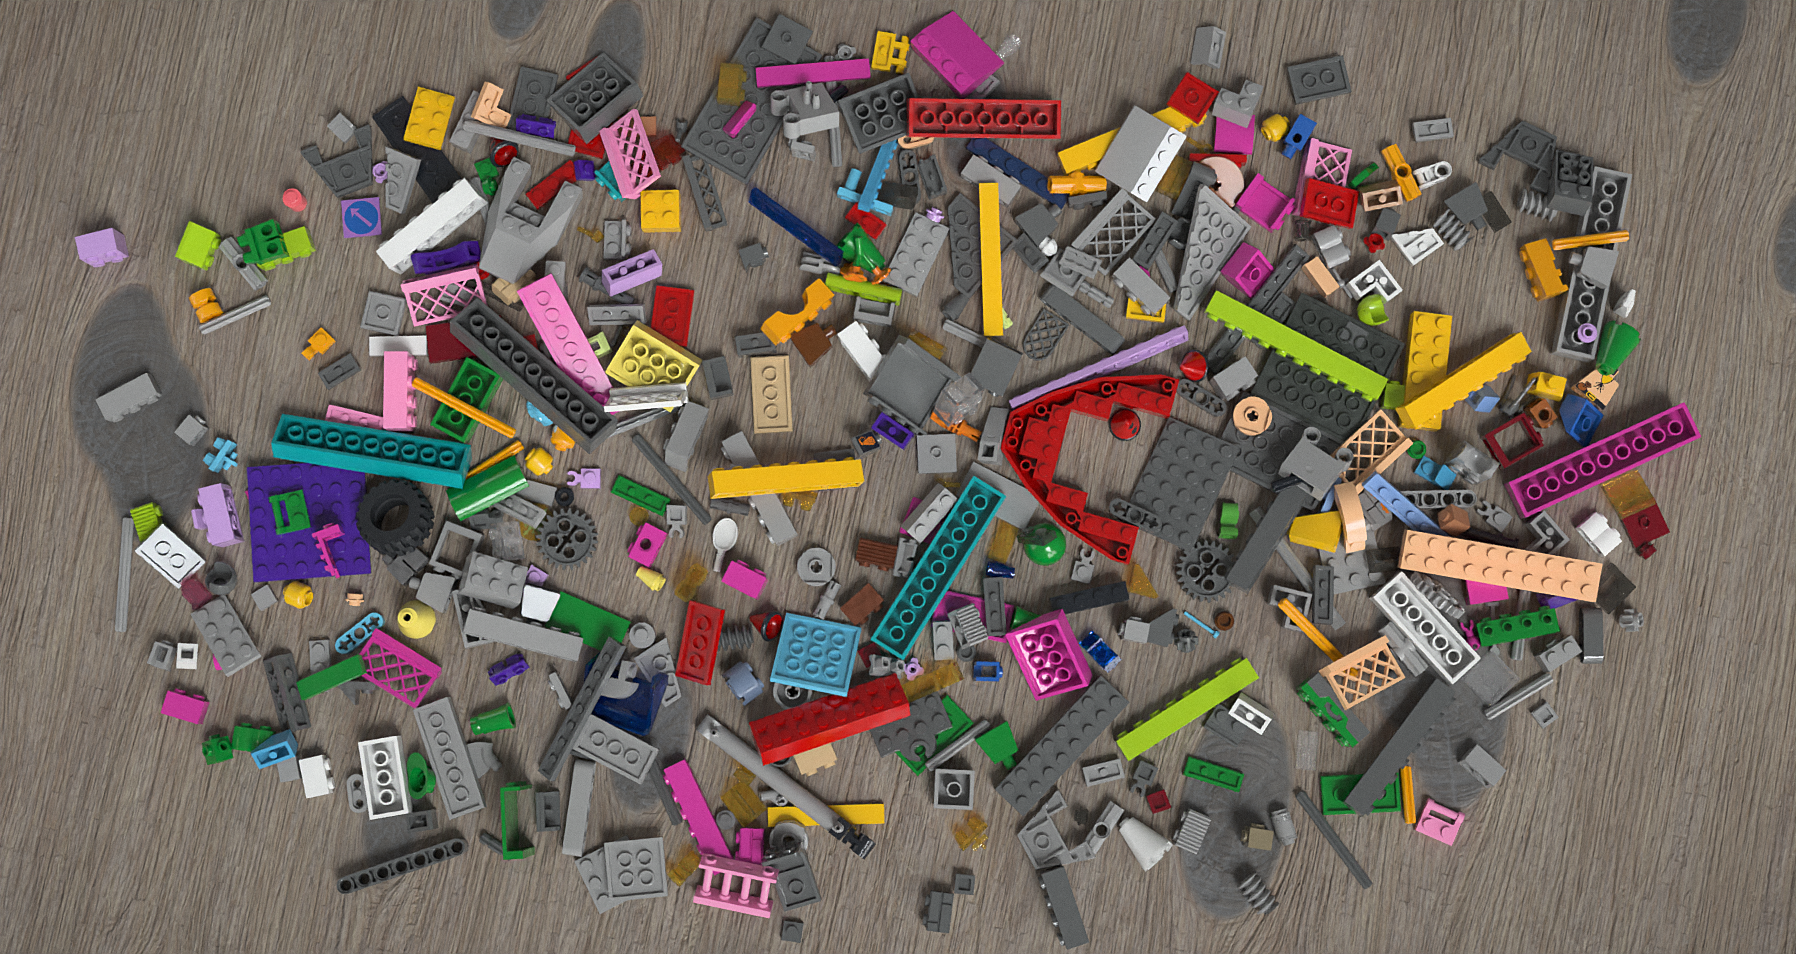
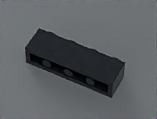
(1090, 598)

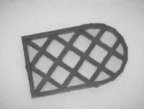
(1042, 340)

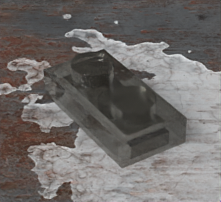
(1040, 537)

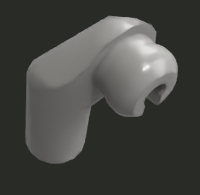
(772, 795)

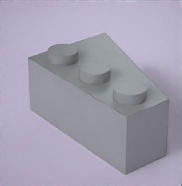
(685, 435)
(463, 604)

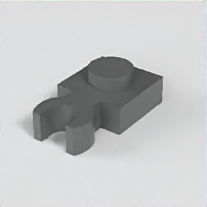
(1144, 775)

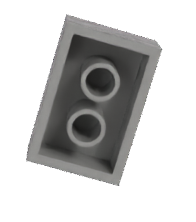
(493, 580)

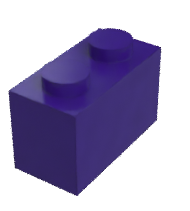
(892, 431)

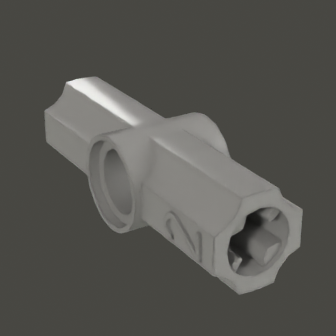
(250, 271)
(1403, 649)
(1108, 818)

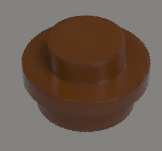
(1224, 621)

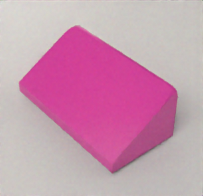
(739, 119)

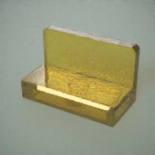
(743, 803)

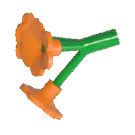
(852, 271)

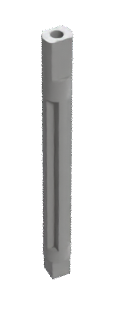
(1297, 567)

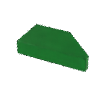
(1363, 175)

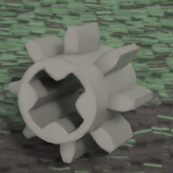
(1631, 620)

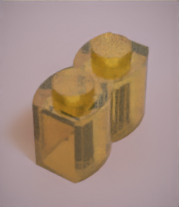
(689, 587)

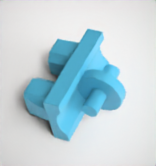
(224, 458)

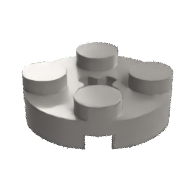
(809, 558)
(788, 828)

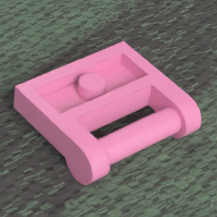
(1437, 828)

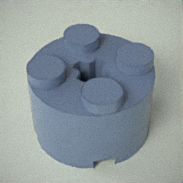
(743, 683)

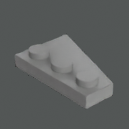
(401, 177)

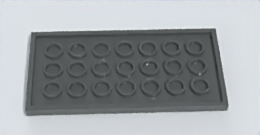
(743, 153)

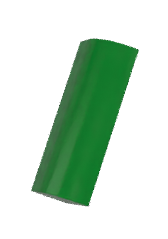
(488, 488)

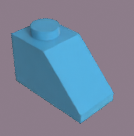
(275, 749)

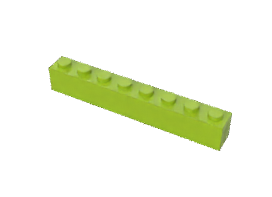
(1186, 709)

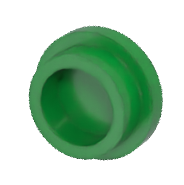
(489, 186)
(1417, 449)

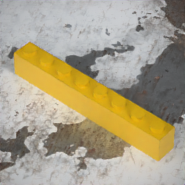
(1092, 151)
(1463, 380)
(786, 478)

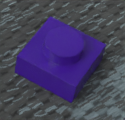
(584, 170)

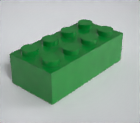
(474, 386)

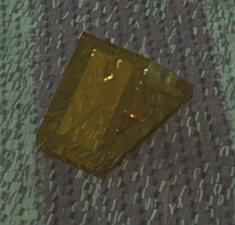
(1140, 584)

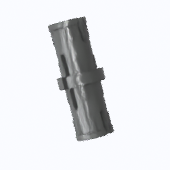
(730, 506)

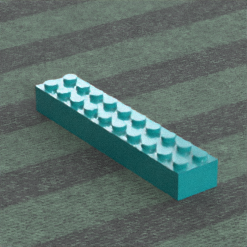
(371, 451)
(938, 568)

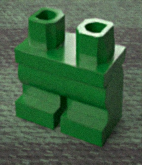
(265, 243)

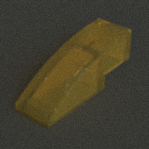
(932, 682)

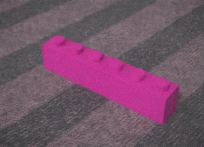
(696, 811)

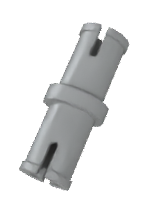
(826, 599)

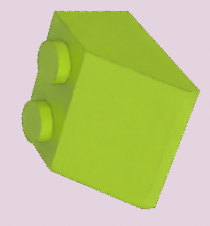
(198, 246)

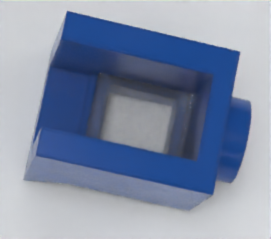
(987, 671)

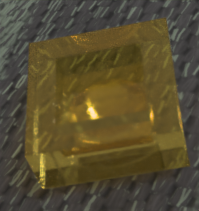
(744, 775)

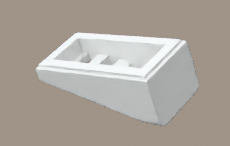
(1625, 303)

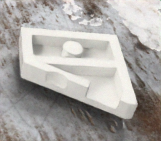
(1417, 244)

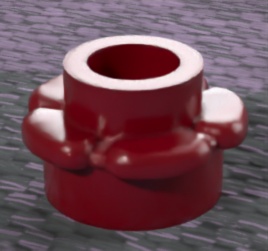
(1647, 550)

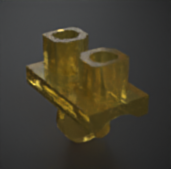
(807, 498)
(977, 827)

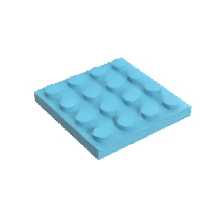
(816, 654)

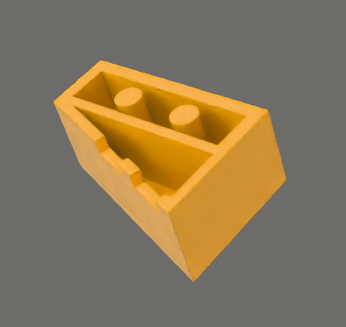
(1542, 270)

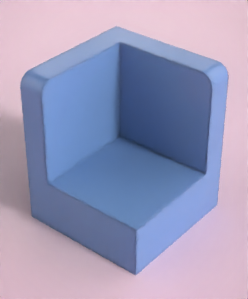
(1482, 399)

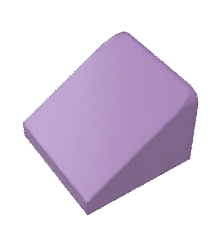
(197, 519)

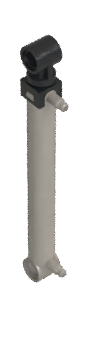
(785, 786)

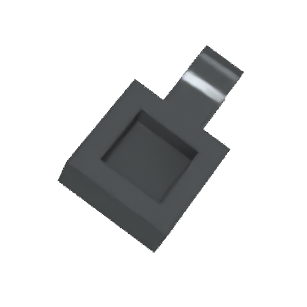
(484, 519)

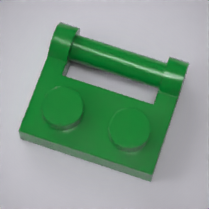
(296, 510)

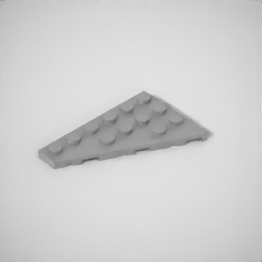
(1210, 244)

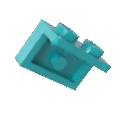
(606, 177)

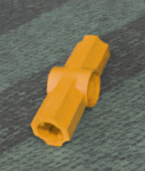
(1396, 161)
(1076, 184)

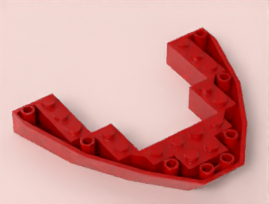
(1036, 437)

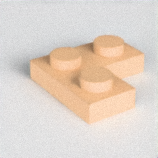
(486, 107)

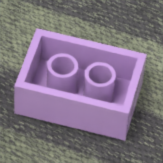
(220, 515)

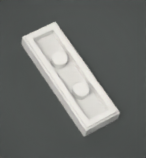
(413, 344)

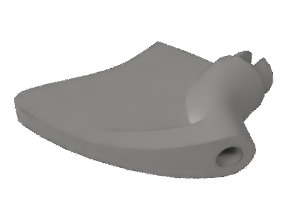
(483, 758)

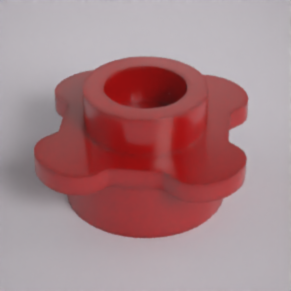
(1377, 239)

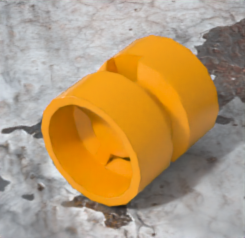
(205, 304)

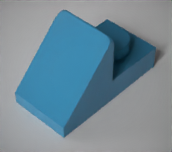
(1434, 473)

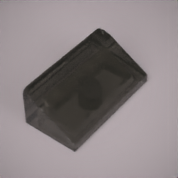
(898, 195)
(1383, 559)

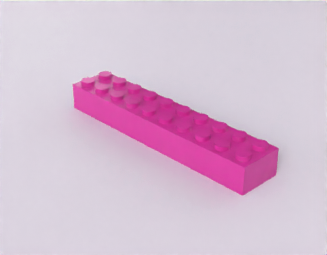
(1602, 460)

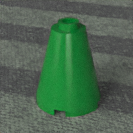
(847, 245)
(1615, 346)

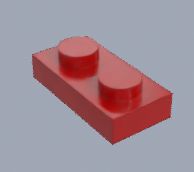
(870, 223)

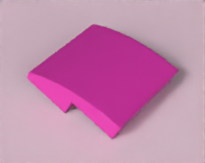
(1233, 137)

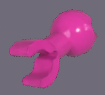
(1471, 639)

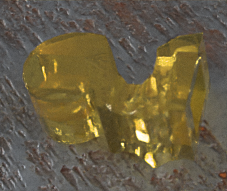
(685, 868)

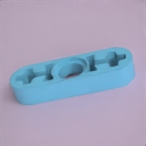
(351, 646)

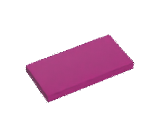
(954, 601)

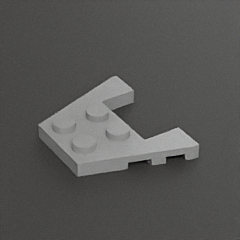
(1044, 841)

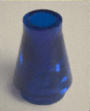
(998, 569)

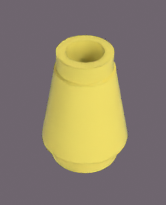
(651, 578)

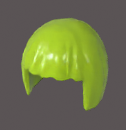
(1372, 310)

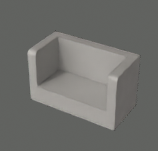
(874, 312)

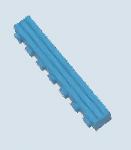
(876, 176)

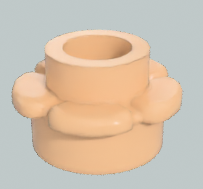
(354, 599)

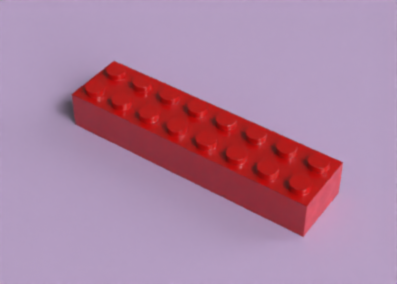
(983, 118)
(829, 719)

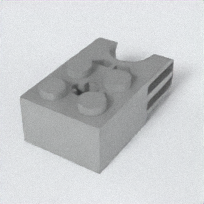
(1471, 463)

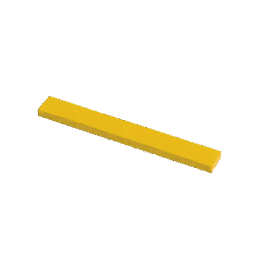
(990, 259)

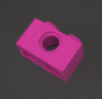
(657, 539)

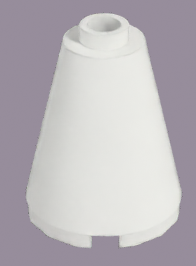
(1144, 842)

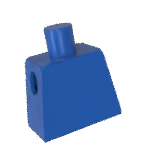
(1302, 128)

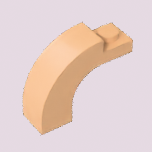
(1351, 516)

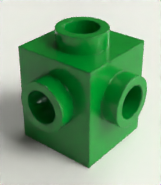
(217, 749)

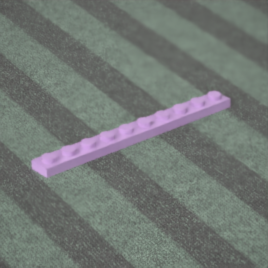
(1107, 365)

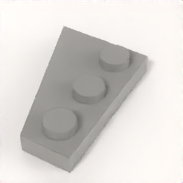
(659, 660)

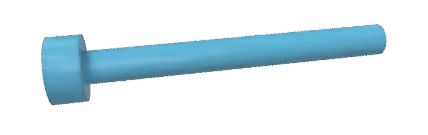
(1215, 634)

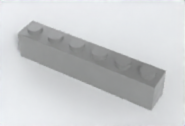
(523, 635)

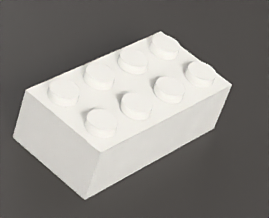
(385, 777)

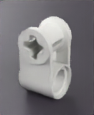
(1428, 175)

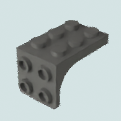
(795, 877)

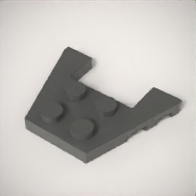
(1528, 146)
(348, 171)

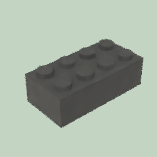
(1064, 907)

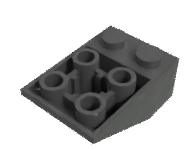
(1571, 183)

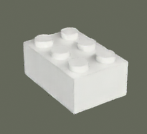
(861, 349)

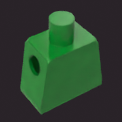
(999, 745)

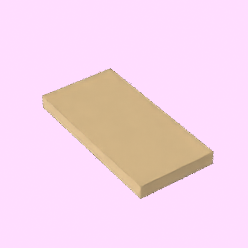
(771, 394)

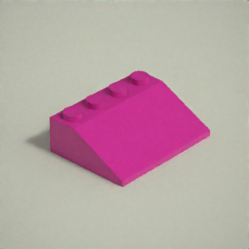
(956, 54)
(1049, 655)

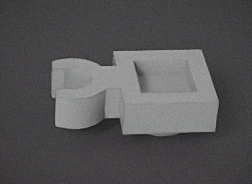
(677, 517)
(1496, 517)
(1083, 570)

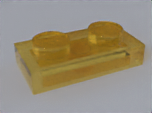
(1003, 542)

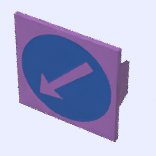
(361, 217)

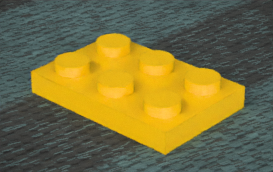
(429, 118)

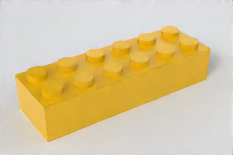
(1426, 357)

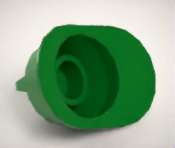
(420, 776)

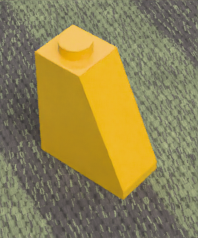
(1317, 530)

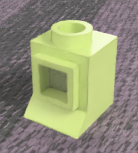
(600, 345)

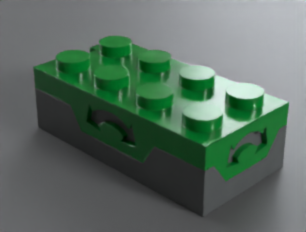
(1325, 704)

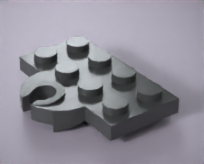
(919, 729)

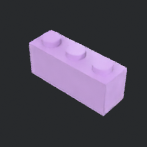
(631, 272)

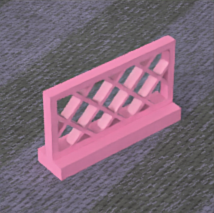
(621, 160)
(1308, 166)
(439, 279)

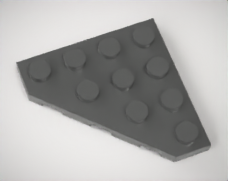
(966, 245)

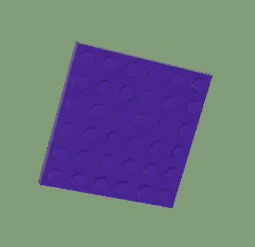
(330, 498)

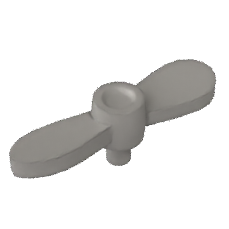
(1341, 282)

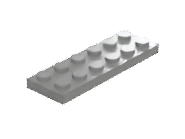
(449, 758)

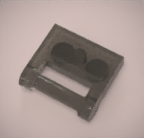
(1616, 591)

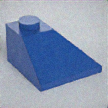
(1580, 418)

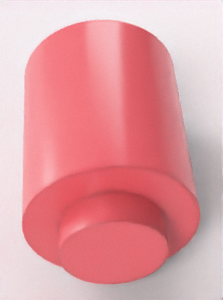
(294, 200)

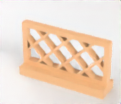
(1384, 460)
(1351, 661)

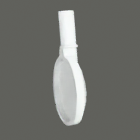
(724, 538)

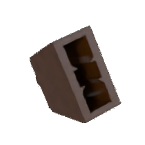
(813, 342)

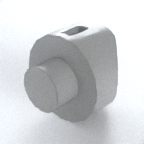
(642, 635)

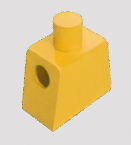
(1547, 385)

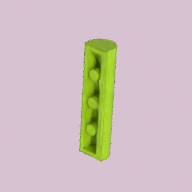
(863, 289)

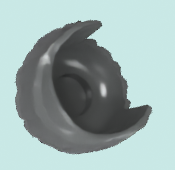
(1180, 234)
(221, 579)

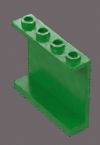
(509, 821)

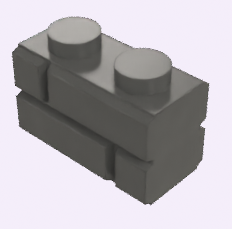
(939, 911)

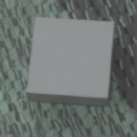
(264, 597)
(1544, 715)

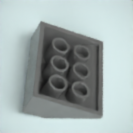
(595, 97)
(878, 112)

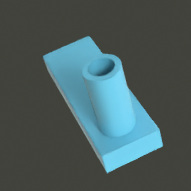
(848, 193)

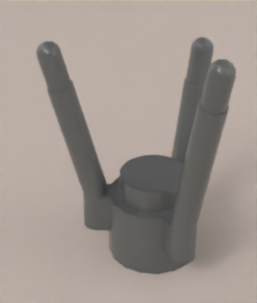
(1511, 407)

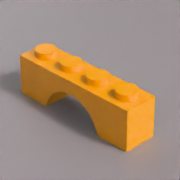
(781, 325)

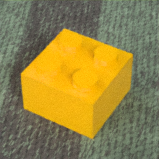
(661, 211)

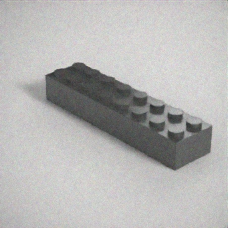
(1061, 745)

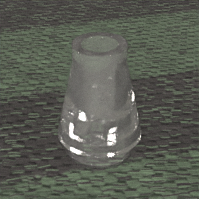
(1008, 46)

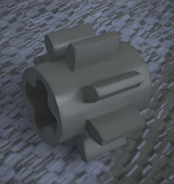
(1186, 640)

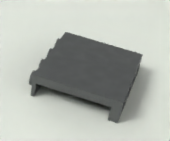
(909, 384)

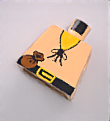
(1596, 388)

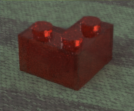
(665, 151)

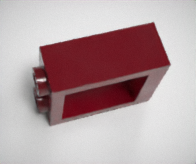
(1495, 449)

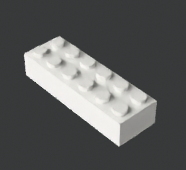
(432, 225)
(1425, 628)

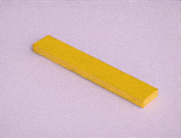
(852, 813)

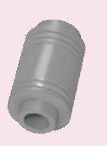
(1284, 826)

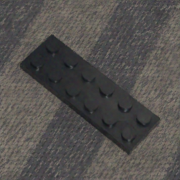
(435, 170)

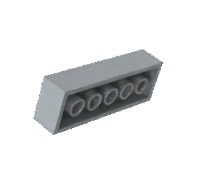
(769, 506)

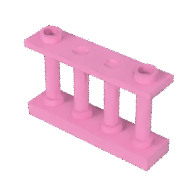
(731, 900)

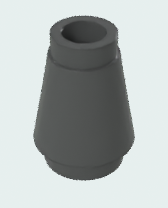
(955, 307)

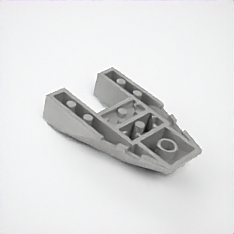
(517, 235)

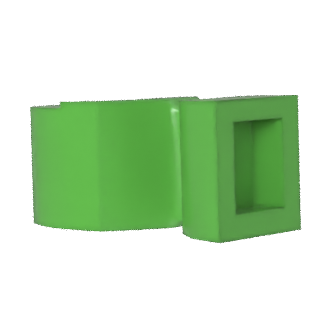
(1228, 520)

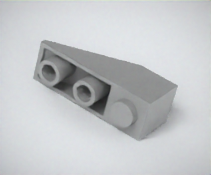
(993, 436)

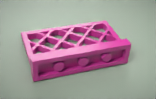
(409, 657)

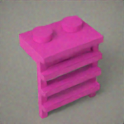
(329, 532)

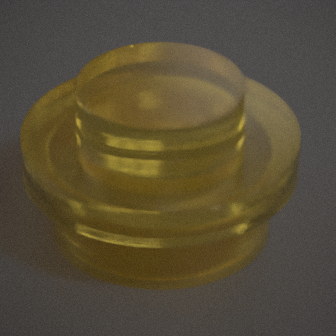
(639, 516)

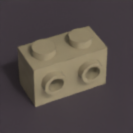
(1257, 837)

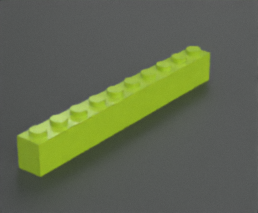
(1296, 346)

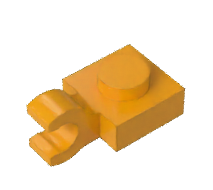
(320, 341)

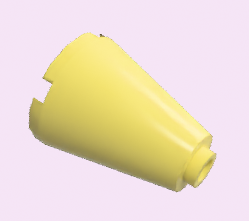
(416, 619)

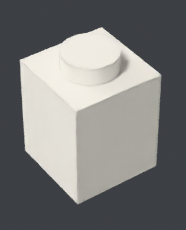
(187, 656)

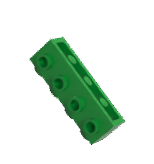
(1517, 627)

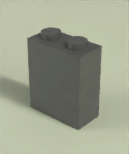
(996, 366)

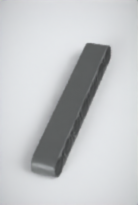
(393, 866)

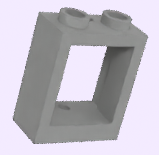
(478, 540)

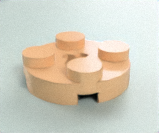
(1261, 410)

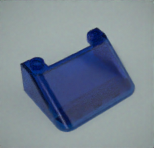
(636, 711)

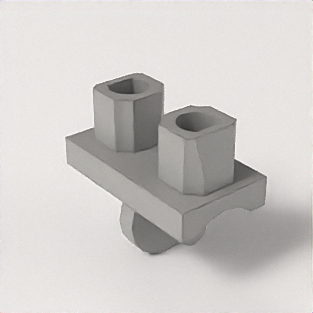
(884, 666)

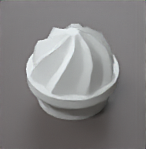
(1048, 247)

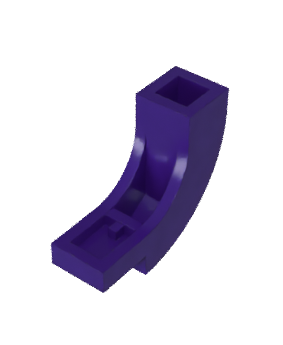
(454, 257)

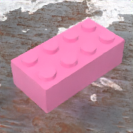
(398, 391)

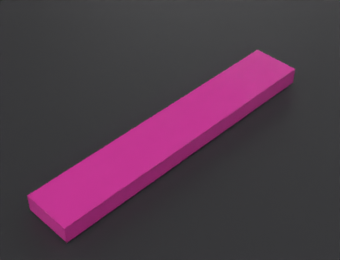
(813, 72)

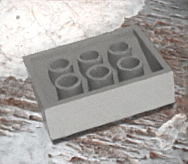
(1140, 153)

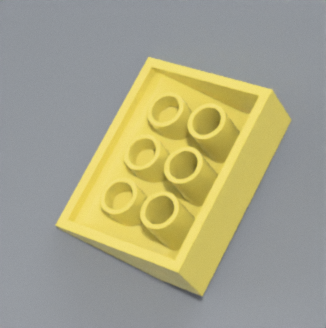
(651, 360)

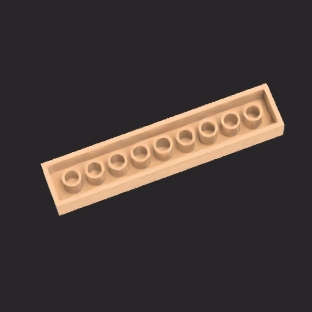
(1500, 565)

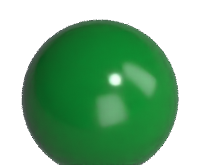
(1051, 552)

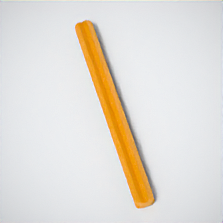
(463, 407)
(1313, 633)

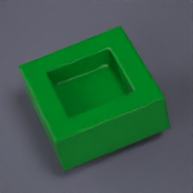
(486, 169)

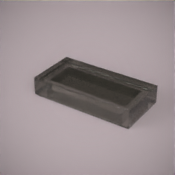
(1496, 216)

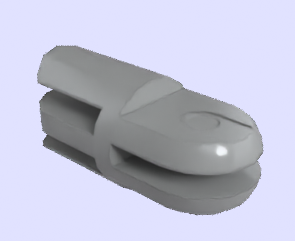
(817, 264)

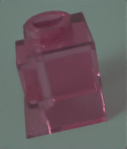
(195, 593)

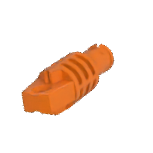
(961, 428)

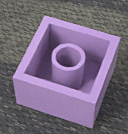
(102, 247)

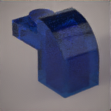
(1100, 652)

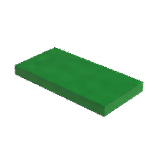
(587, 620)
(960, 724)
(1337, 787)

